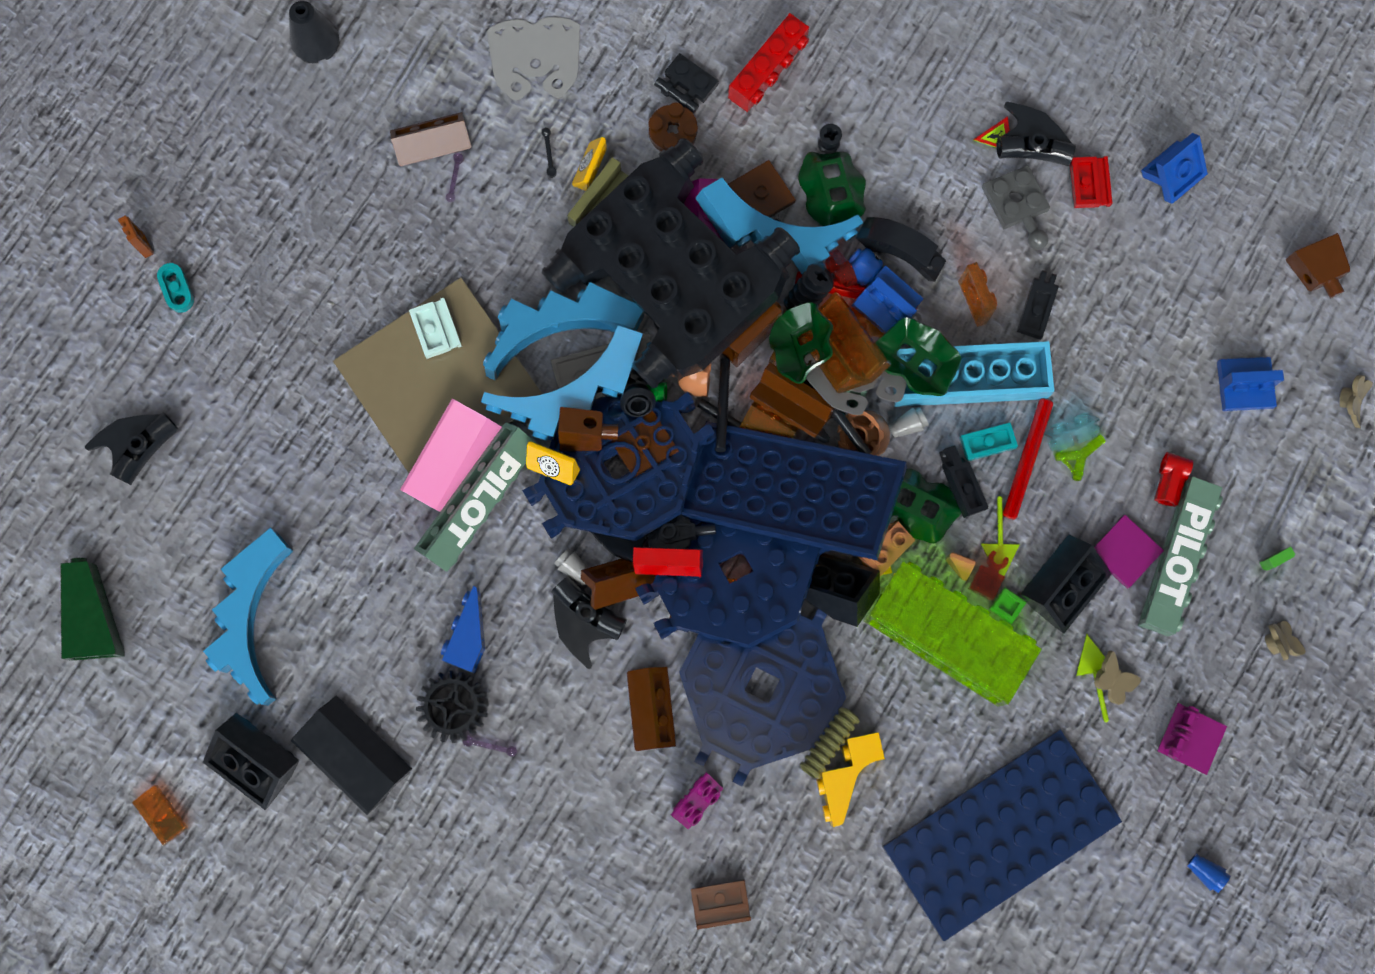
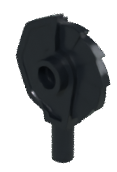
(678, 533)

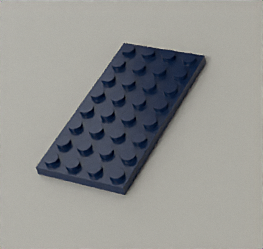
(796, 491)
(1001, 835)

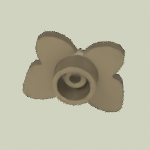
(1352, 397)
(1282, 641)
(1114, 680)

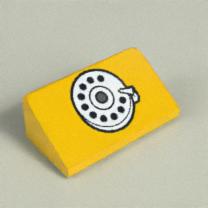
(590, 164)
(551, 463)

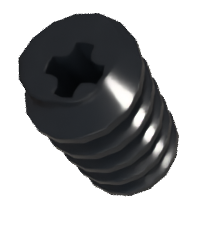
(810, 287)

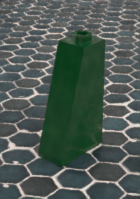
(86, 615)

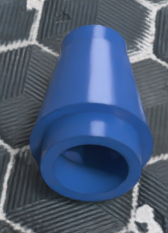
(1209, 873)

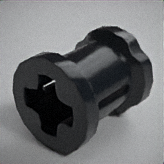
(826, 144)

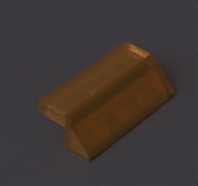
(855, 354)

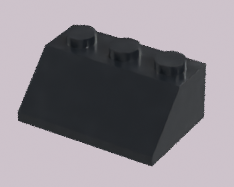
(1066, 582)
(250, 760)

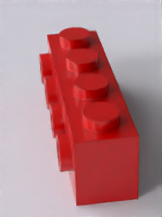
(769, 62)

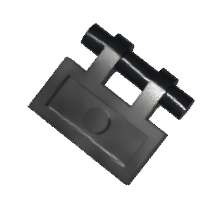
(691, 78)

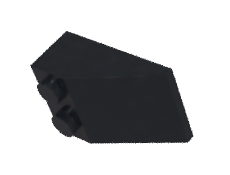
(843, 589)

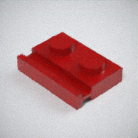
(1090, 182)

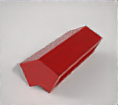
(668, 561)

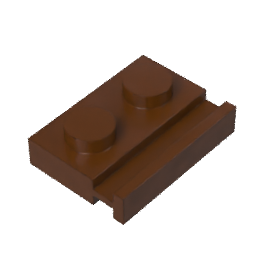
(720, 904)

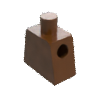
(1321, 265)
(584, 430)

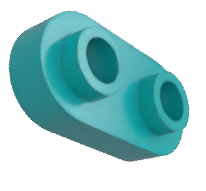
(176, 289)

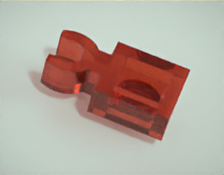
(987, 579)

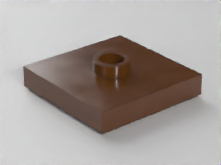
(763, 190)
(646, 435)

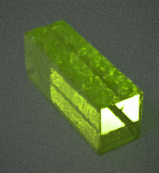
(953, 634)

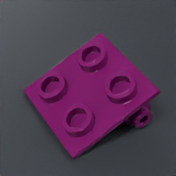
(1192, 738)
(691, 808)

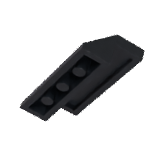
(572, 366)
(351, 754)

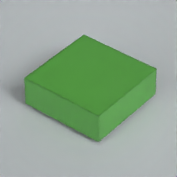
(1277, 559)
(1007, 605)

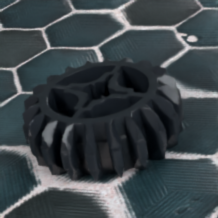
(448, 718)

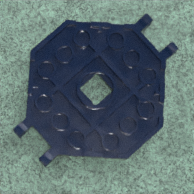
(628, 504)
(740, 610)
(745, 725)

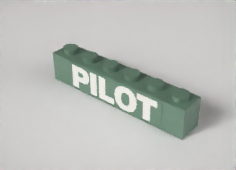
(475, 497)
(1180, 557)

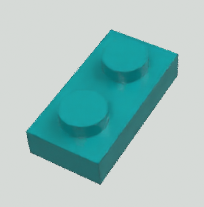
(988, 442)

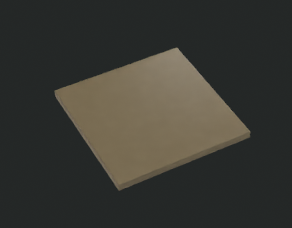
(411, 393)

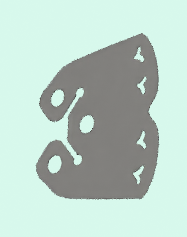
(534, 42)
(839, 400)

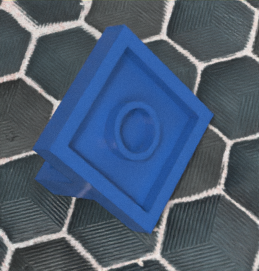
(1178, 168)
(887, 300)
(1248, 383)

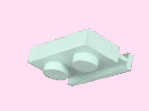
(435, 328)

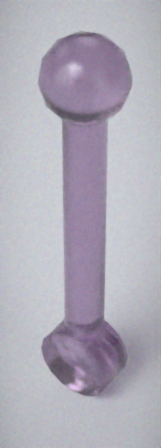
(458, 159)
(511, 751)

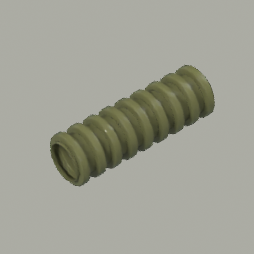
(829, 742)

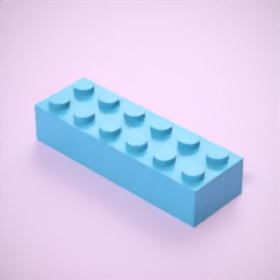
(990, 375)

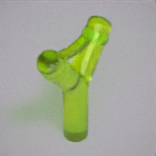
(1080, 456)

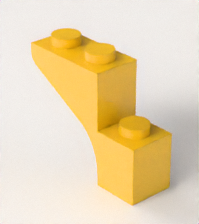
(839, 783)

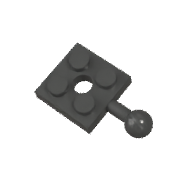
(1012, 213)

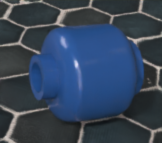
(865, 265)

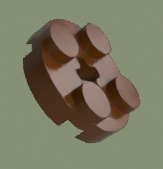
(672, 115)

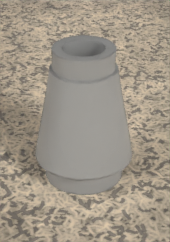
(909, 423)
(571, 565)

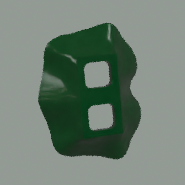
(817, 187)
(785, 342)
(929, 345)
(910, 517)

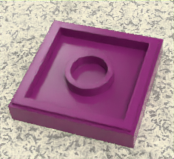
(1127, 551)

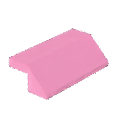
(449, 455)

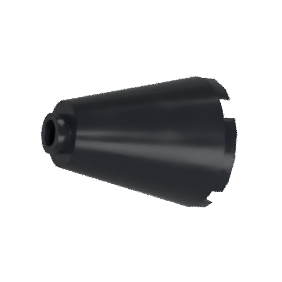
(311, 33)

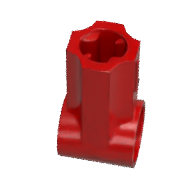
(1174, 472)

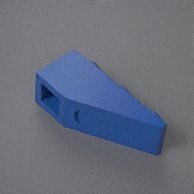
(467, 641)

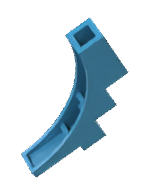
(740, 224)
(524, 325)
(609, 373)
(237, 613)

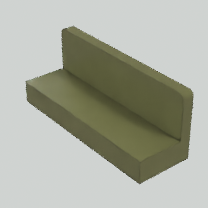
(602, 186)

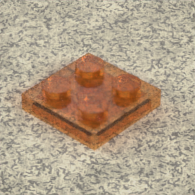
(977, 295)

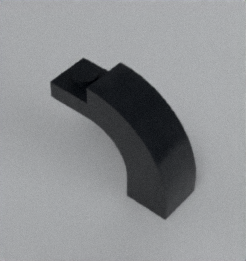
(903, 242)

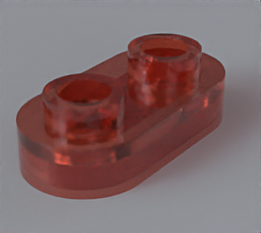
(842, 269)

